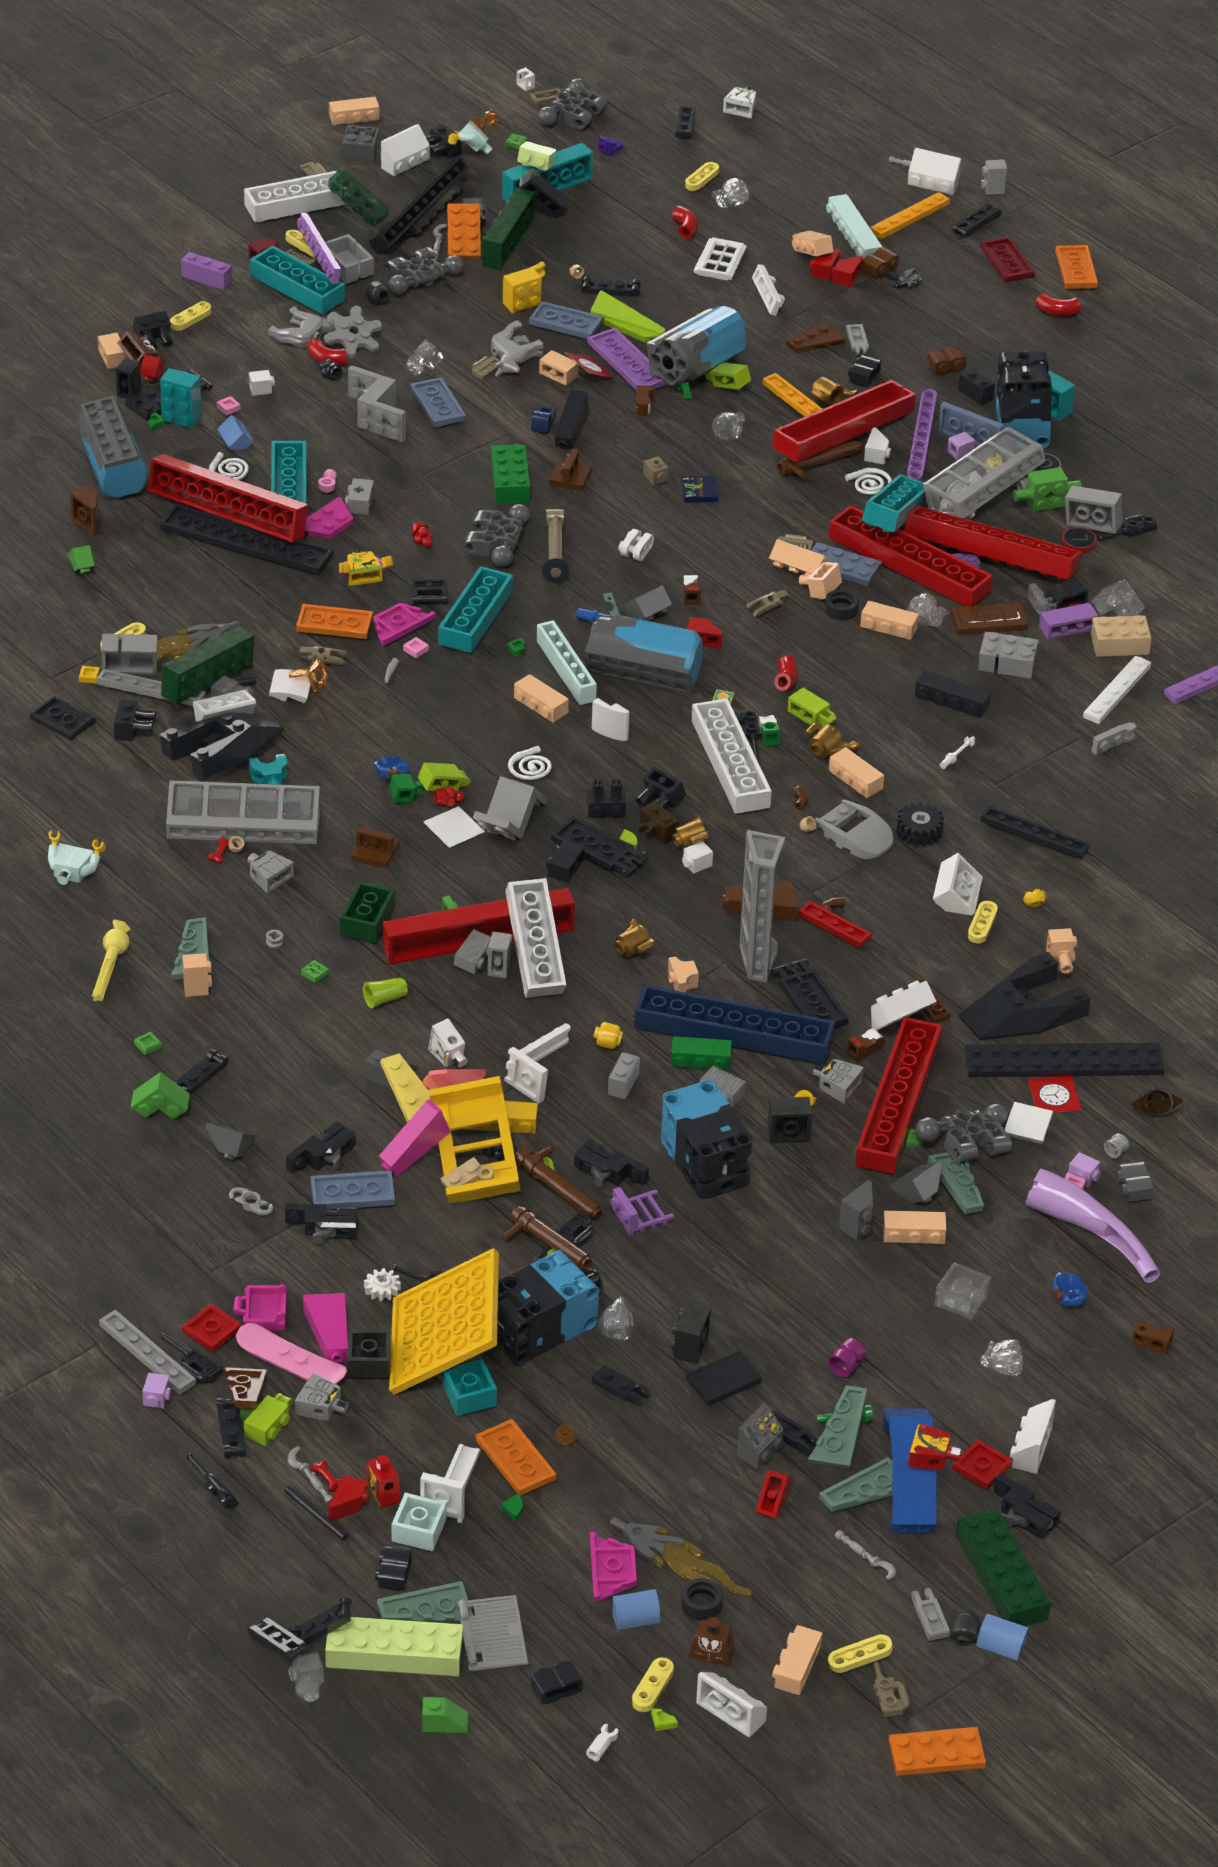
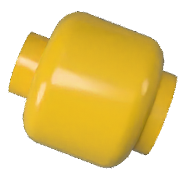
(608, 1035)

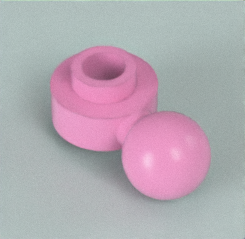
(327, 482)

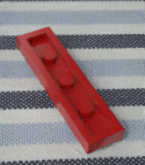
(834, 924)

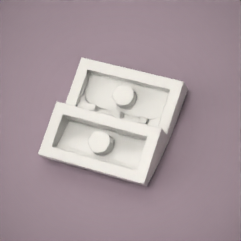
(284, 687)
(610, 720)
(1028, 1122)

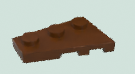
(818, 336)
(246, 1386)

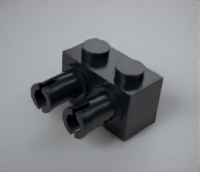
(439, 141)
(154, 326)
(128, 720)
(662, 786)
(606, 801)

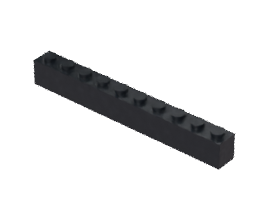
(418, 205)

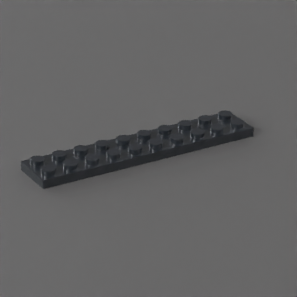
(245, 539)
(1064, 1059)

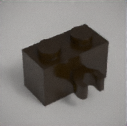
(657, 822)

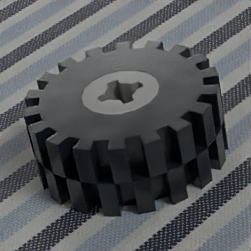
(920, 824)

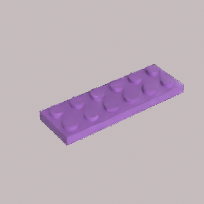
(624, 358)

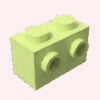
(536, 155)

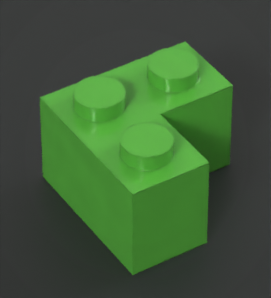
(160, 1094)

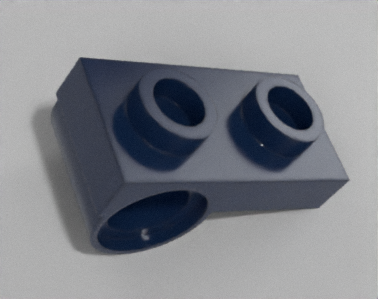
(542, 418)

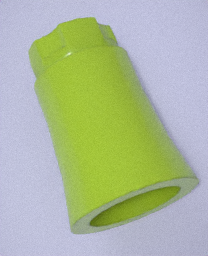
(384, 991)

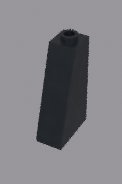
(572, 419)

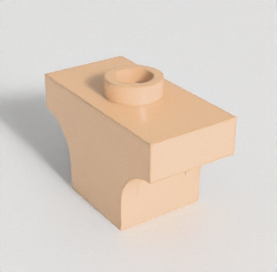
(682, 974)

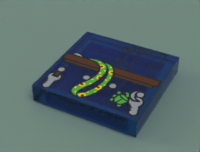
(699, 489)

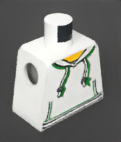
(740, 102)
(447, 1044)

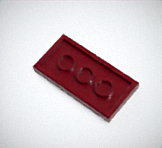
(1007, 259)

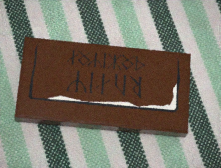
(989, 618)

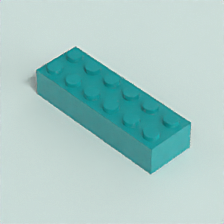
(569, 168)
(297, 280)
(289, 469)
(893, 503)
(475, 609)

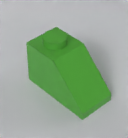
(81, 559)
(443, 1716)

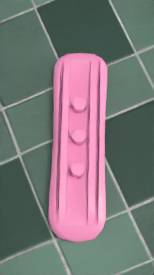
(285, 1355)

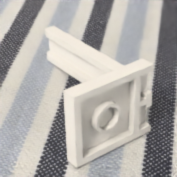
(523, 1069)
(452, 1487)

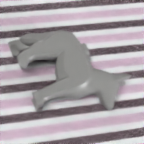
(310, 328)
(510, 351)

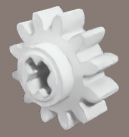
(382, 1285)

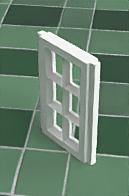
(709, 250)

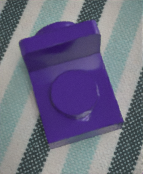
(609, 146)

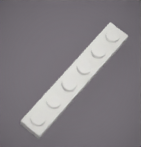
(1117, 690)

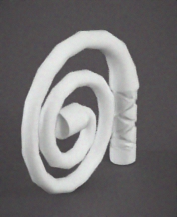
(229, 467)
(867, 473)
(528, 755)

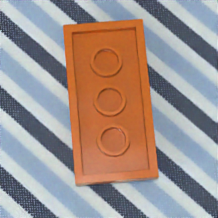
(464, 231)
(1076, 267)
(334, 621)
(515, 1457)
(937, 1751)

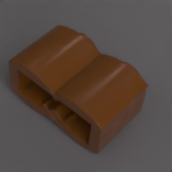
(880, 262)
(947, 359)

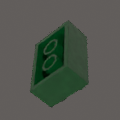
(367, 911)

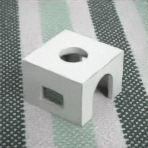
(528, 79)

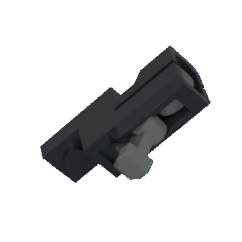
(324, 1150)
(610, 1167)
(323, 1222)
(1022, 1509)

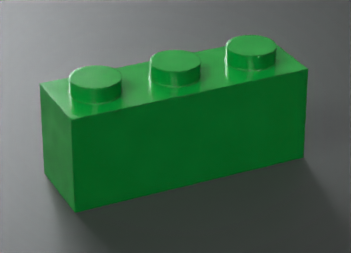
(700, 1053)

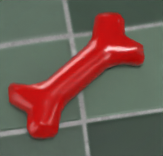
(217, 856)
(322, 1470)

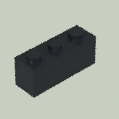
(545, 194)

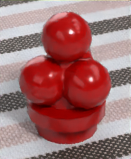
(421, 534)
(447, 797)

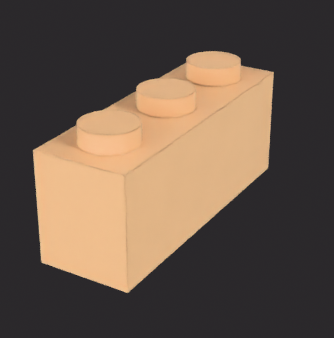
(354, 111)
(812, 243)
(795, 558)
(889, 620)
(541, 698)
(856, 772)
(914, 1227)
(797, 1659)

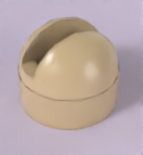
(576, 273)
(808, 824)
(239, 842)

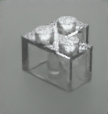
(1118, 598)

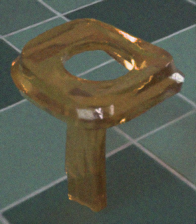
(311, 674)

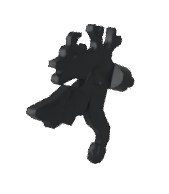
(907, 279)

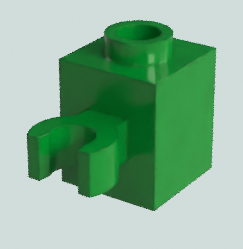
(403, 788)

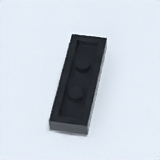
(685, 122)

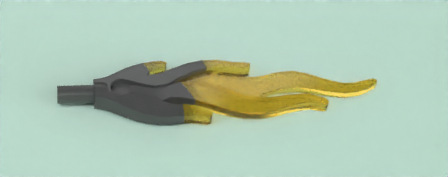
(191, 638)
(673, 1550)

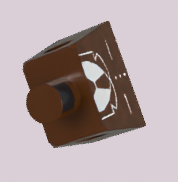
(136, 346)
(713, 1642)

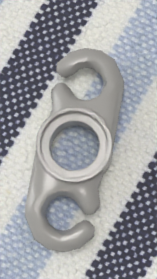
(247, 1195)

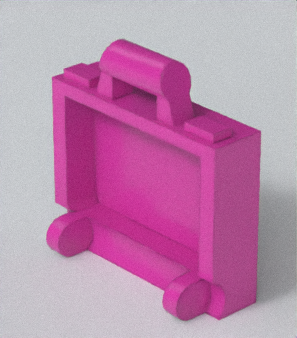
(263, 1306)

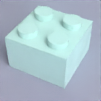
(419, 1522)

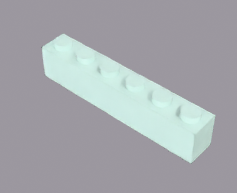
(852, 225)
(566, 662)

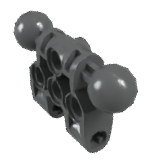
(573, 106)
(420, 270)
(497, 534)
(968, 1131)

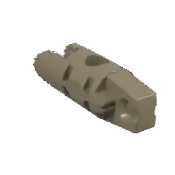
(768, 602)
(327, 655)

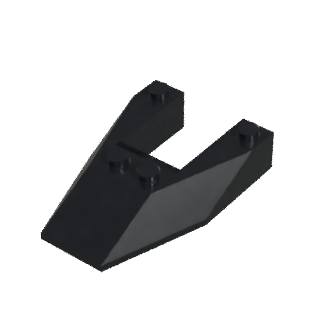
(226, 740)
(1014, 1011)

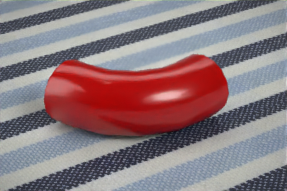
(688, 221)
(1058, 307)
(322, 353)
(788, 673)

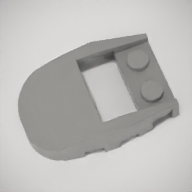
(865, 840)

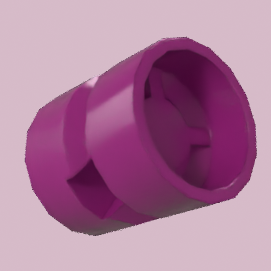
(847, 1357)

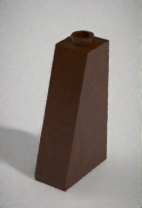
(784, 905)

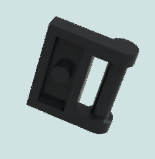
(430, 586)

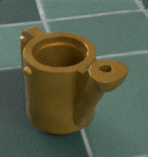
(830, 391)
(827, 741)
(690, 834)
(633, 940)

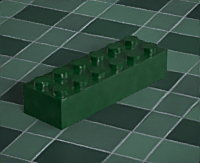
(508, 229)
(207, 664)
(1003, 1568)

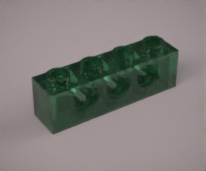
(367, 199)

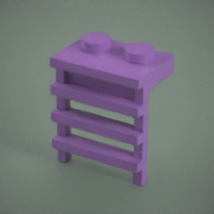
(628, 1215)

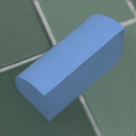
(235, 434)
(636, 1609)
(1002, 1637)

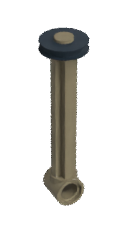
(555, 569)

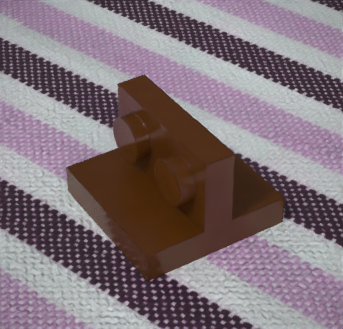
(570, 472)
(374, 847)

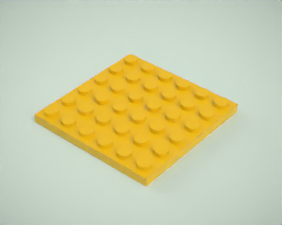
(444, 1321)

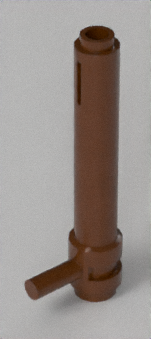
(787, 466)
(535, 1166)
(531, 1223)

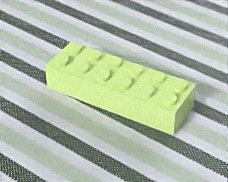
(396, 1646)

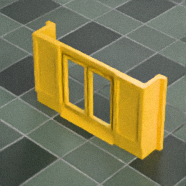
(470, 1106)

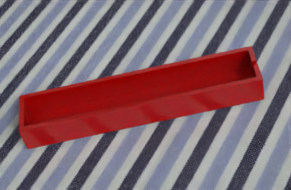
(843, 420)
(447, 930)

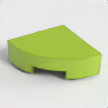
(629, 837)
(662, 1720)

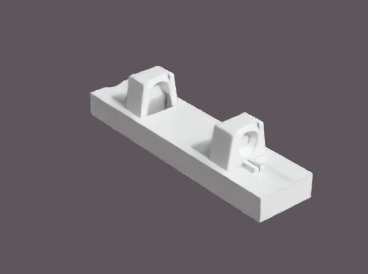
(767, 290)

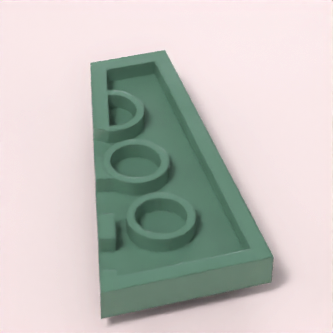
(193, 942)
(959, 1183)
(841, 1432)
(860, 1488)
(425, 1605)

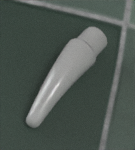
(390, 669)

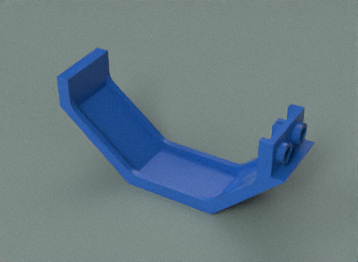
(911, 1487)

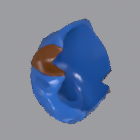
(387, 766)
(1069, 1290)

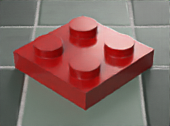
(211, 1327)
(982, 1464)

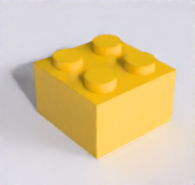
(522, 290)

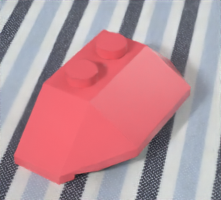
(449, 1077)

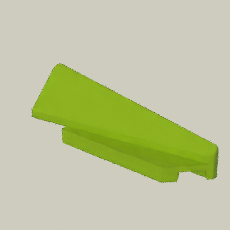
(625, 319)

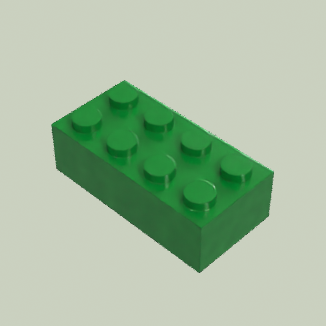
(510, 474)

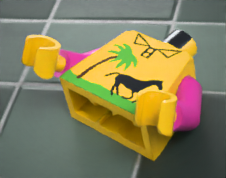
(364, 567)

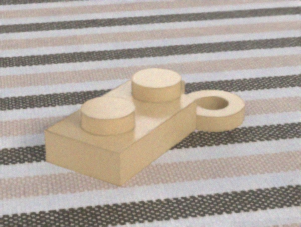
(467, 1173)

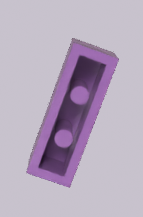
(206, 270)
(1067, 620)

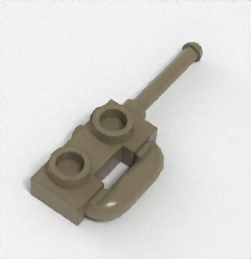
(885, 1692)

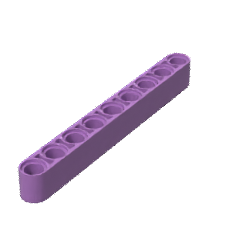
(922, 435)

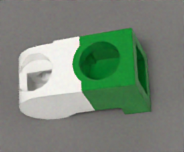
(769, 730)

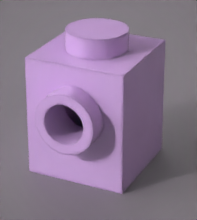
(960, 445)
(1085, 1168)
(156, 1390)

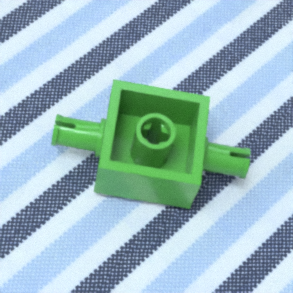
(1045, 489)

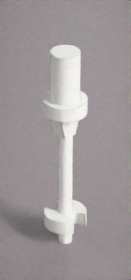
(950, 758)

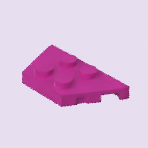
(329, 520)
(399, 621)
(612, 1567)

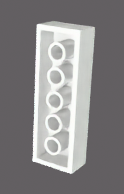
(291, 197)
(535, 938)

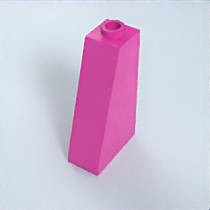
(415, 1139)
(328, 1323)

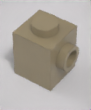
(655, 470)

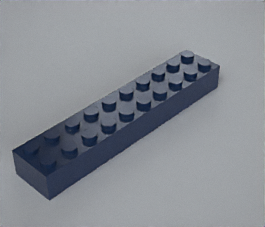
(744, 1024)

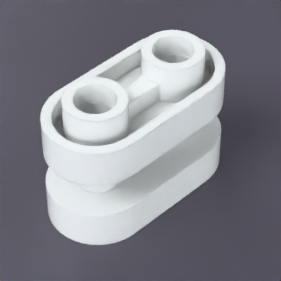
(636, 544)

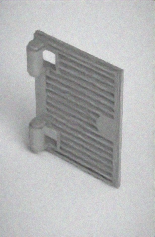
(493, 1633)

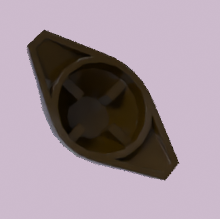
(1158, 1102)

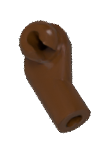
(802, 796)
(833, 902)

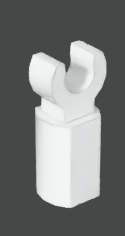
(601, 1743)

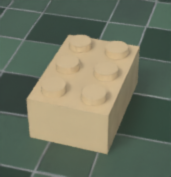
(1120, 636)

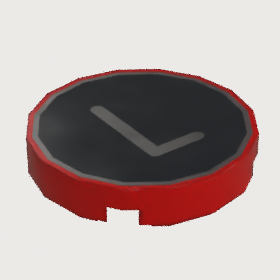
(1079, 539)

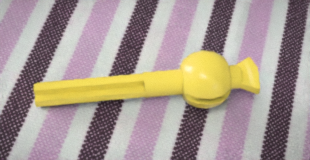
(115, 943)

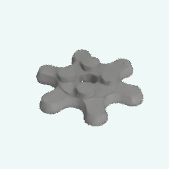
(349, 340)

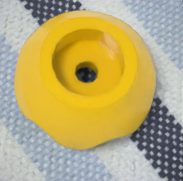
(1035, 898)

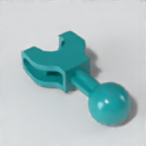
(269, 773)

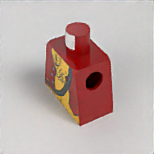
(931, 1449)
(380, 1474)

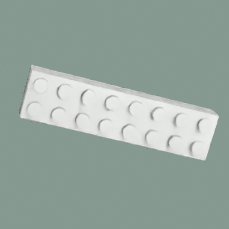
(731, 756)

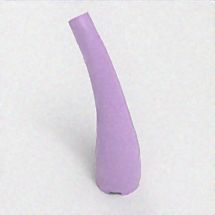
(1072, 1204)

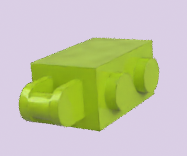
(729, 375)
(810, 708)
(442, 775)
(268, 1419)

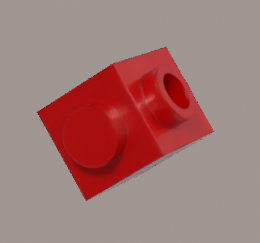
(152, 368)

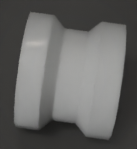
(1116, 1145)

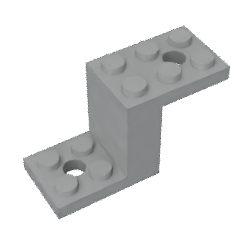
(376, 403)
(510, 808)

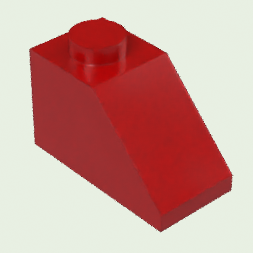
(823, 264)
(847, 271)
(709, 633)
(773, 1493)
(348, 1497)

